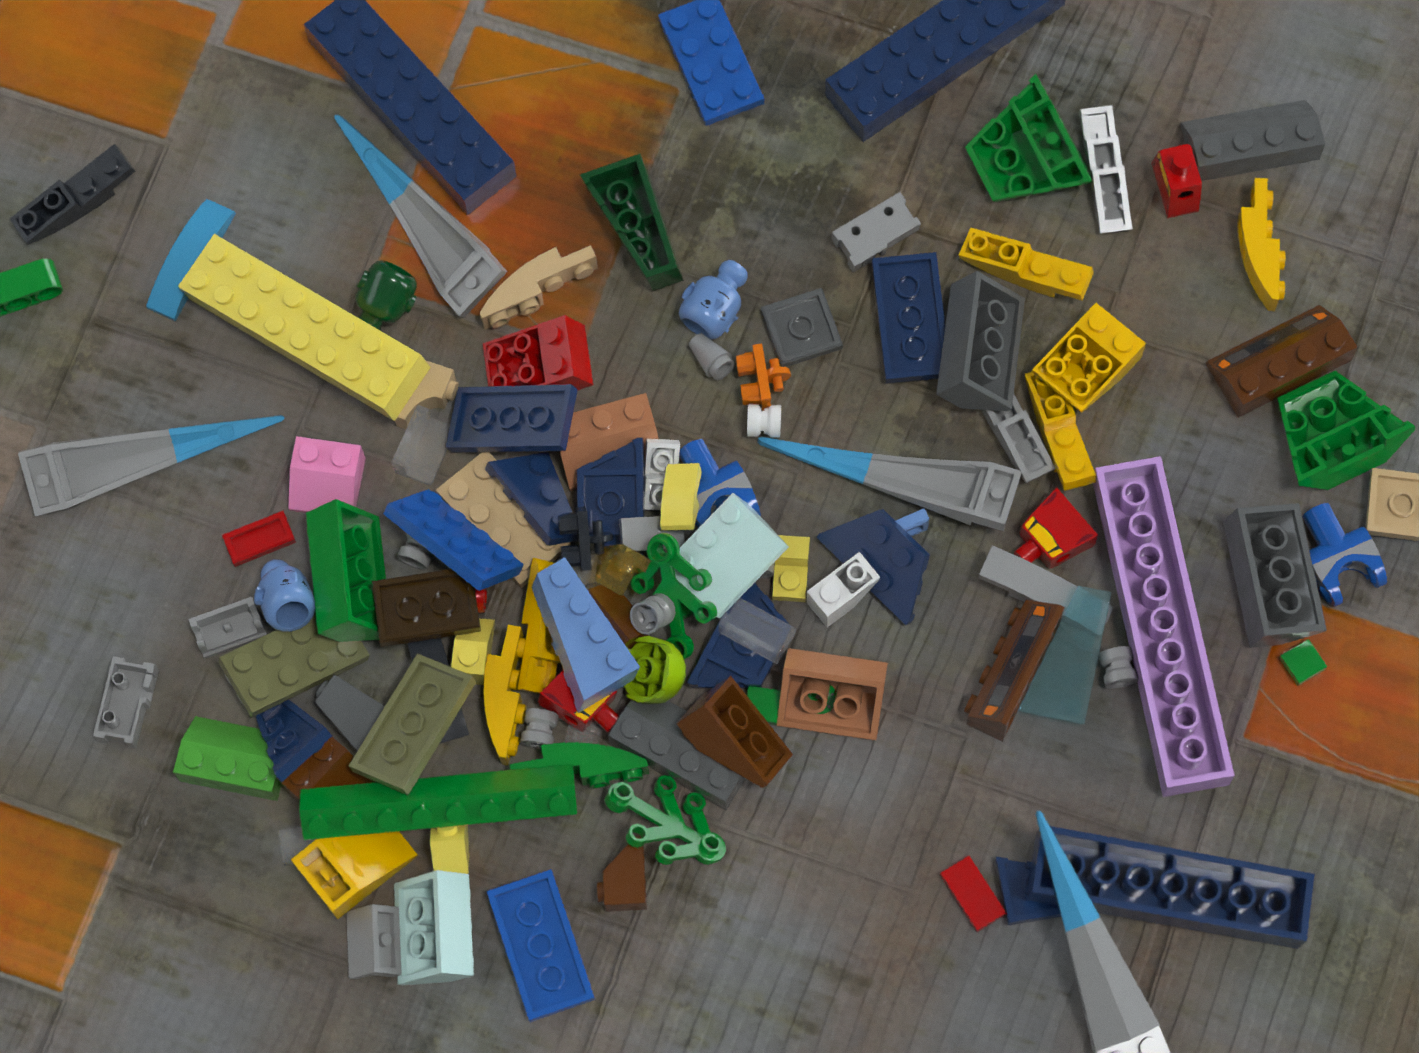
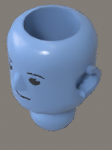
(713, 301)
(284, 596)

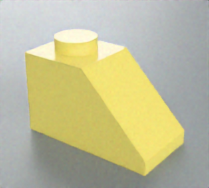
(472, 649)

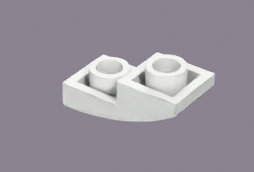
(657, 456)

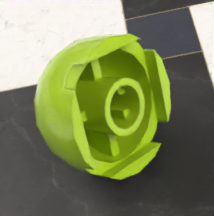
(660, 671)

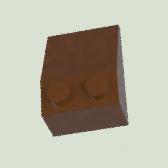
(735, 733)

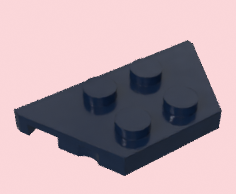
(613, 488)
(889, 552)
(728, 658)

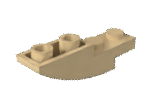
(523, 289)

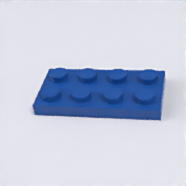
(711, 60)
(453, 539)
(540, 945)

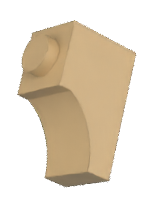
(433, 392)

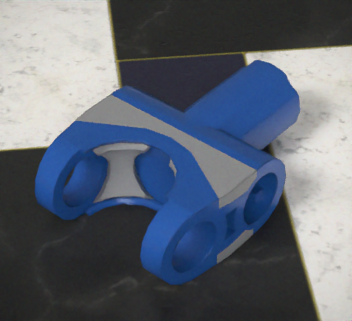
(716, 483)
(1340, 552)

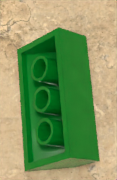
(344, 562)

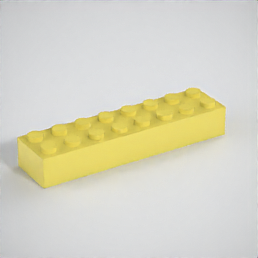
(304, 327)

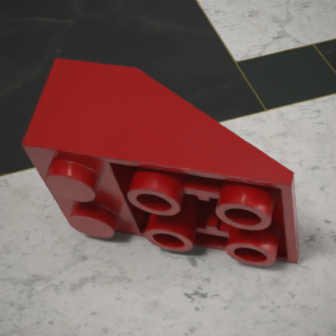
(540, 355)

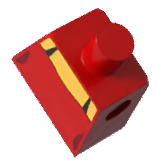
(1178, 173)
(1055, 532)
(560, 700)

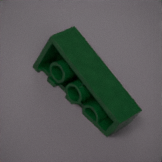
(632, 209)

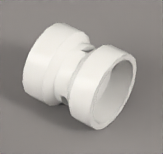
(766, 421)

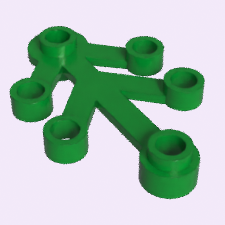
(674, 589)
(670, 824)

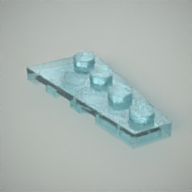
(1070, 663)

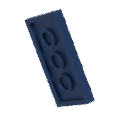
(909, 316)
(511, 418)

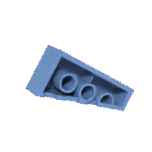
(582, 636)

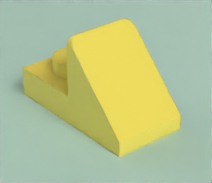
(792, 570)

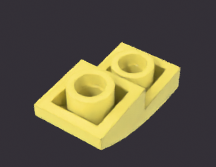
(679, 496)

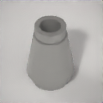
(712, 357)

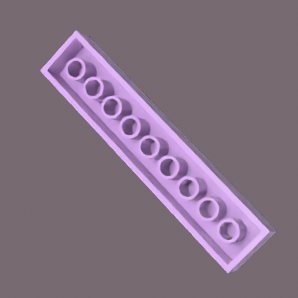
(1162, 627)

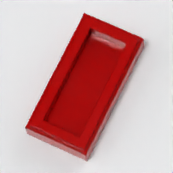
(259, 538)
(973, 894)

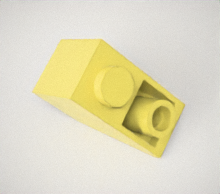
(450, 848)

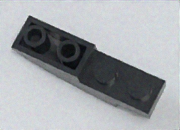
(72, 200)

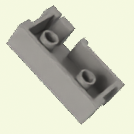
(875, 231)
(125, 702)

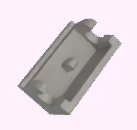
(228, 627)

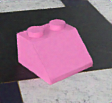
(324, 473)

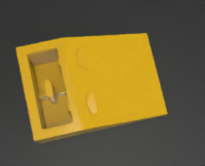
(1090, 358)
(352, 866)

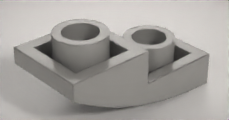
(638, 532)

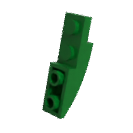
(594, 762)

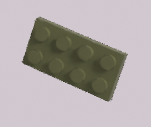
(287, 665)
(412, 724)

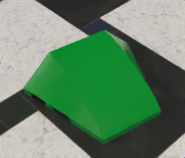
(1027, 148)
(1338, 431)

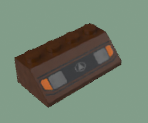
(1282, 359)
(1014, 668)

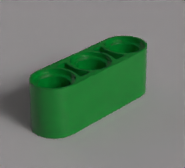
(28, 285)

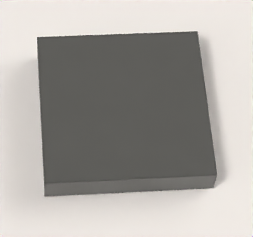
(801, 328)

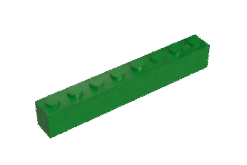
(438, 802)

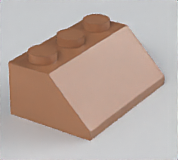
(604, 430)
(857, 699)

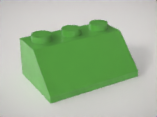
(226, 759)

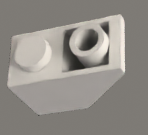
(842, 589)

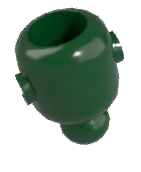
(385, 293)

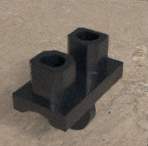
(578, 523)

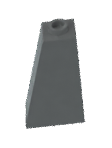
(348, 710)

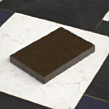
(424, 607)

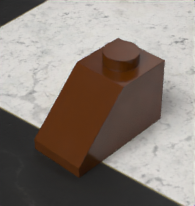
(624, 881)

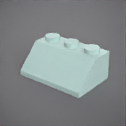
(734, 549)
(434, 928)

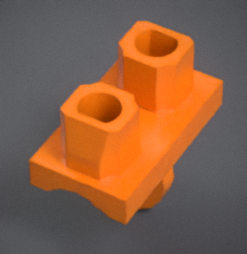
(754, 363)

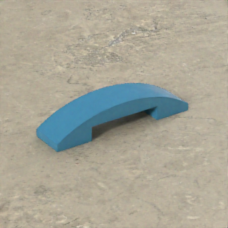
(207, 220)

